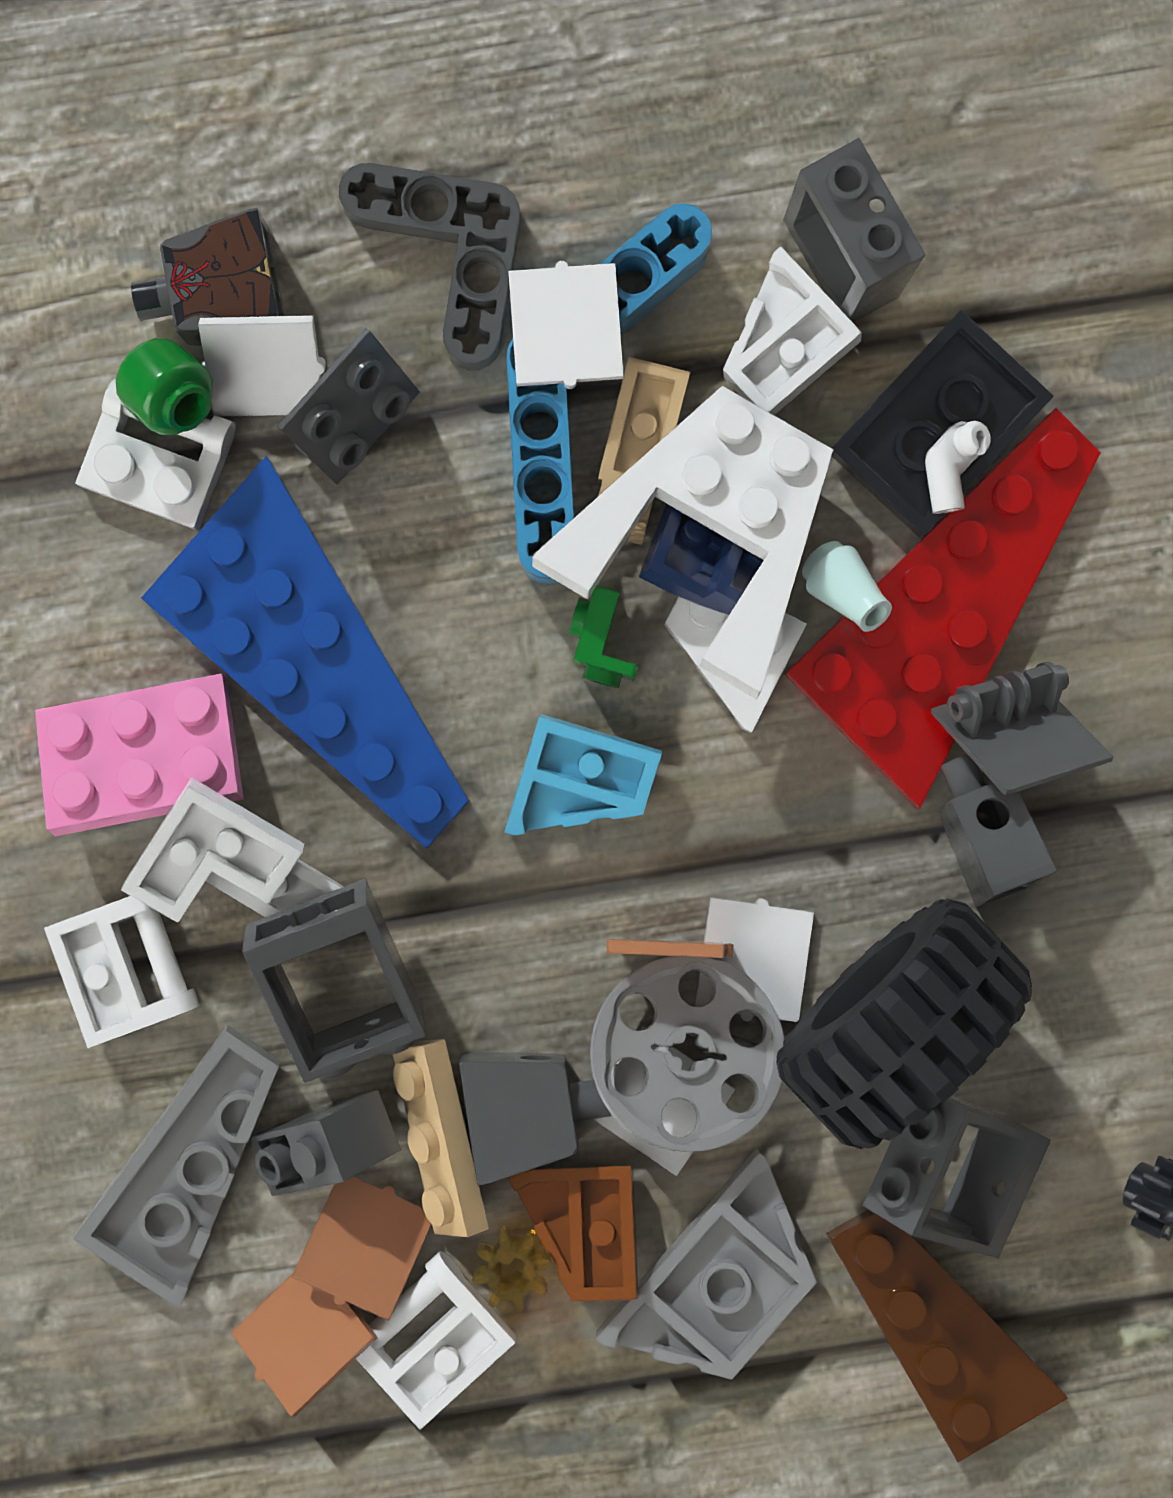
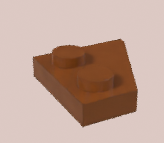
(586, 1227)

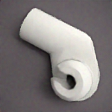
(949, 459)

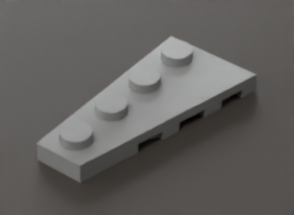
(172, 1186)

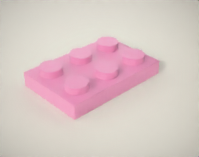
(135, 753)

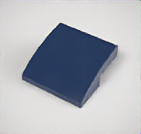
(698, 563)

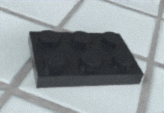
(951, 381)

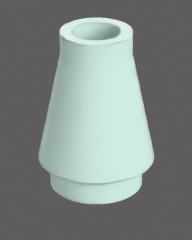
(844, 583)

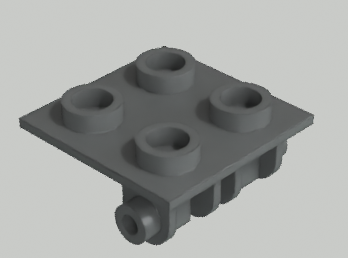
(349, 407)
(1021, 728)

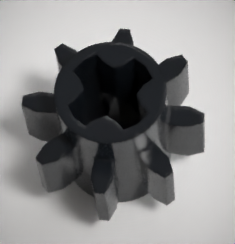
(1151, 1196)

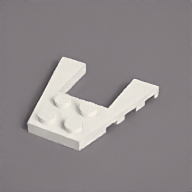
(736, 476)

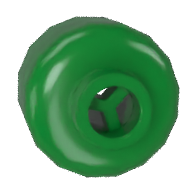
(164, 387)

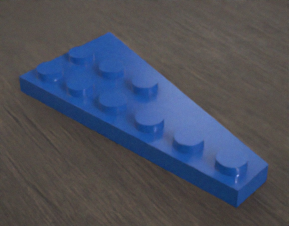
(287, 631)

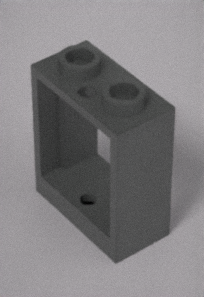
(853, 252)
(309, 928)
(974, 1212)

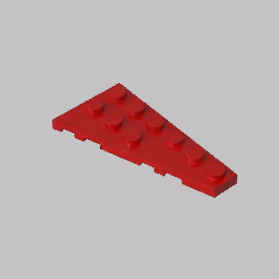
(949, 610)

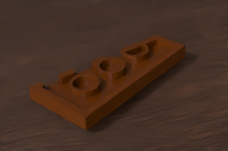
(953, 1352)

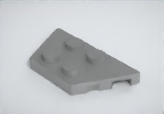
(720, 1280)

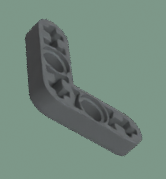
(472, 240)

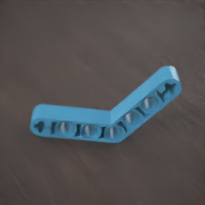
(552, 455)

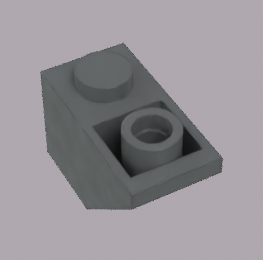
(325, 1144)

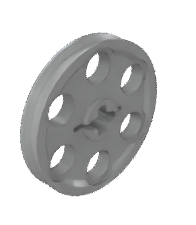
(664, 1074)

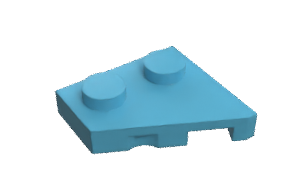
(580, 777)

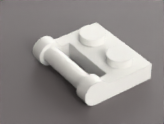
(151, 475)
(102, 974)
(447, 1354)

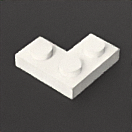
(208, 836)

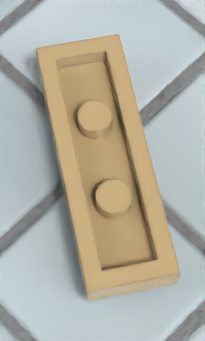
(439, 1139)

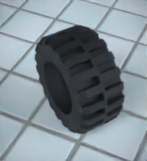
(905, 1025)

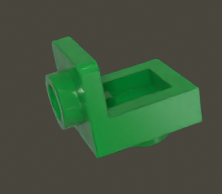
(592, 624)

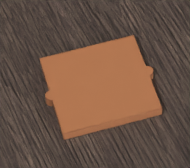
(670, 948)
(363, 1246)
(302, 1341)

